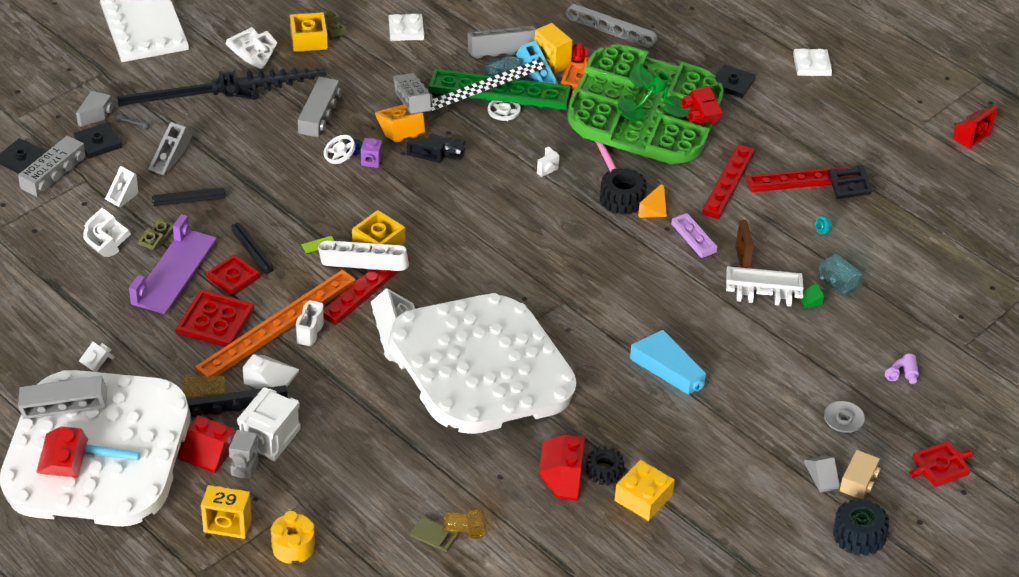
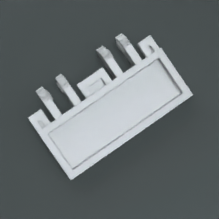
(764, 282)

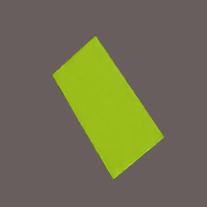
(313, 245)

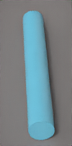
(125, 454)

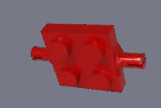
(941, 464)

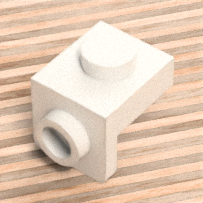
(548, 163)
(96, 356)

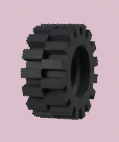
(604, 474)

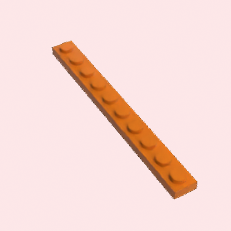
(273, 326)

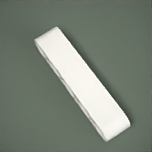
(363, 255)

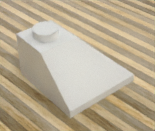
(267, 372)

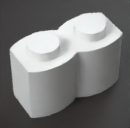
(309, 323)

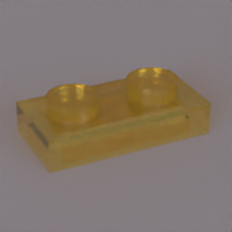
(203, 385)

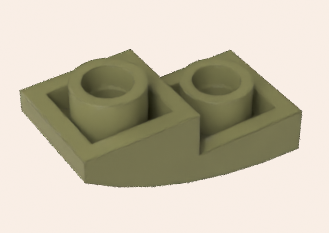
(334, 25)
(156, 236)

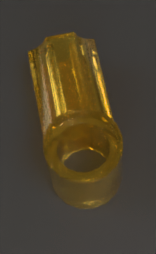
(471, 523)

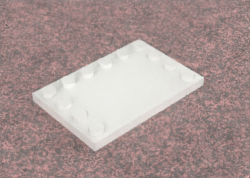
(144, 28)

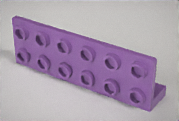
(172, 270)

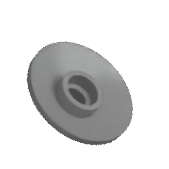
(844, 416)

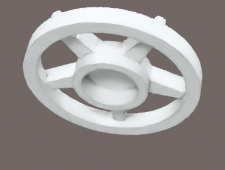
(503, 109)
(339, 149)

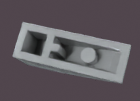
(170, 149)

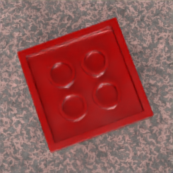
(214, 318)

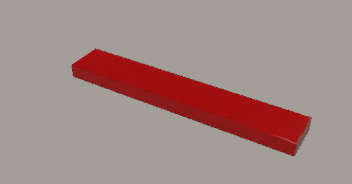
(791, 180)

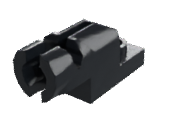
(435, 148)

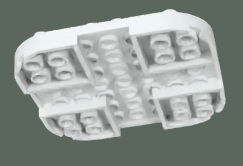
(481, 362)
(138, 417)

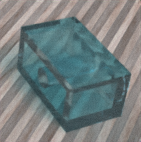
(840, 275)

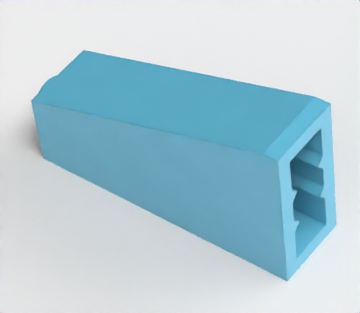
(668, 361)

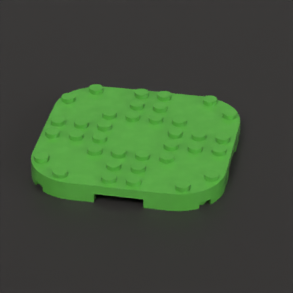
(659, 135)

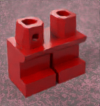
(702, 106)

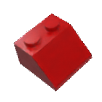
(975, 127)
(206, 444)
(63, 452)

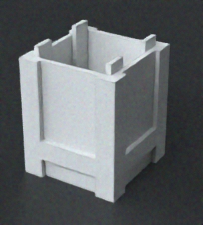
(273, 420)

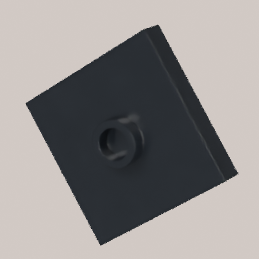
(735, 80)
(98, 140)
(20, 155)

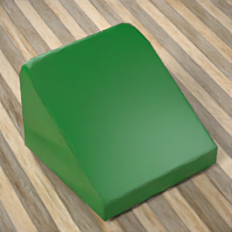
(812, 297)

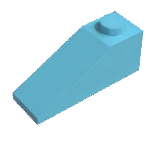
(531, 52)

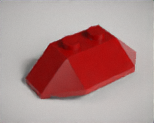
(562, 464)

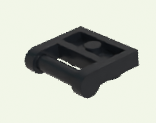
(850, 186)

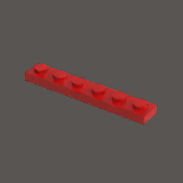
(728, 181)
(357, 294)

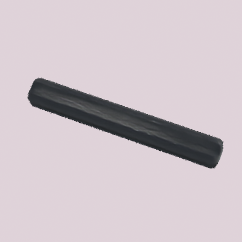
(188, 196)
(252, 247)

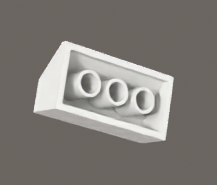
(386, 309)

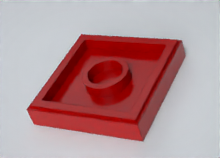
(233, 275)

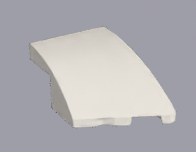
(253, 47)

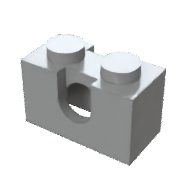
(244, 454)

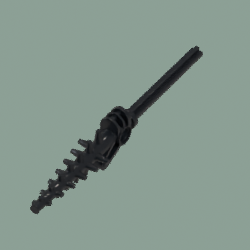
(228, 84)

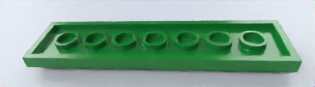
(514, 91)

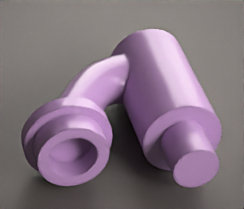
(910, 369)

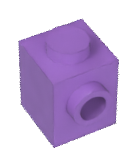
(373, 149)

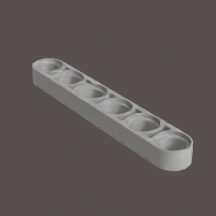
(611, 25)

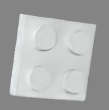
(406, 27)
(812, 62)

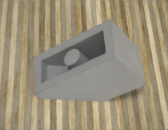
(94, 108)

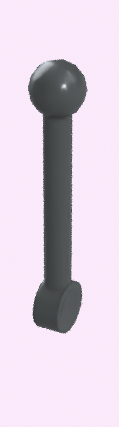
(119, 118)

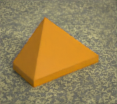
(654, 204)

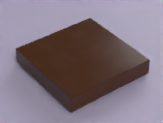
(744, 244)

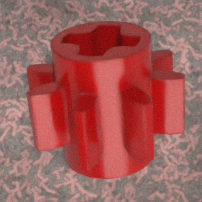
(579, 53)

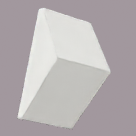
(123, 187)

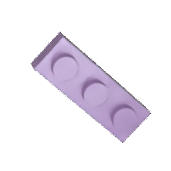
(694, 235)

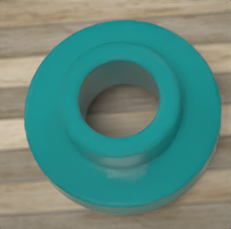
(823, 225)

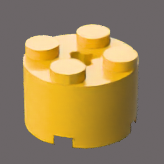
(292, 537)

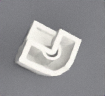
(104, 233)

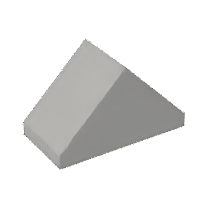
(823, 472)

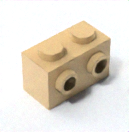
(860, 475)

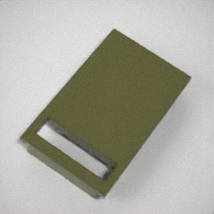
(433, 534)

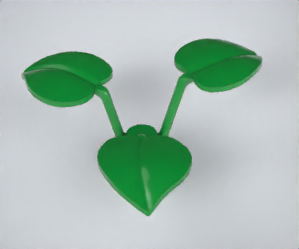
(642, 78)

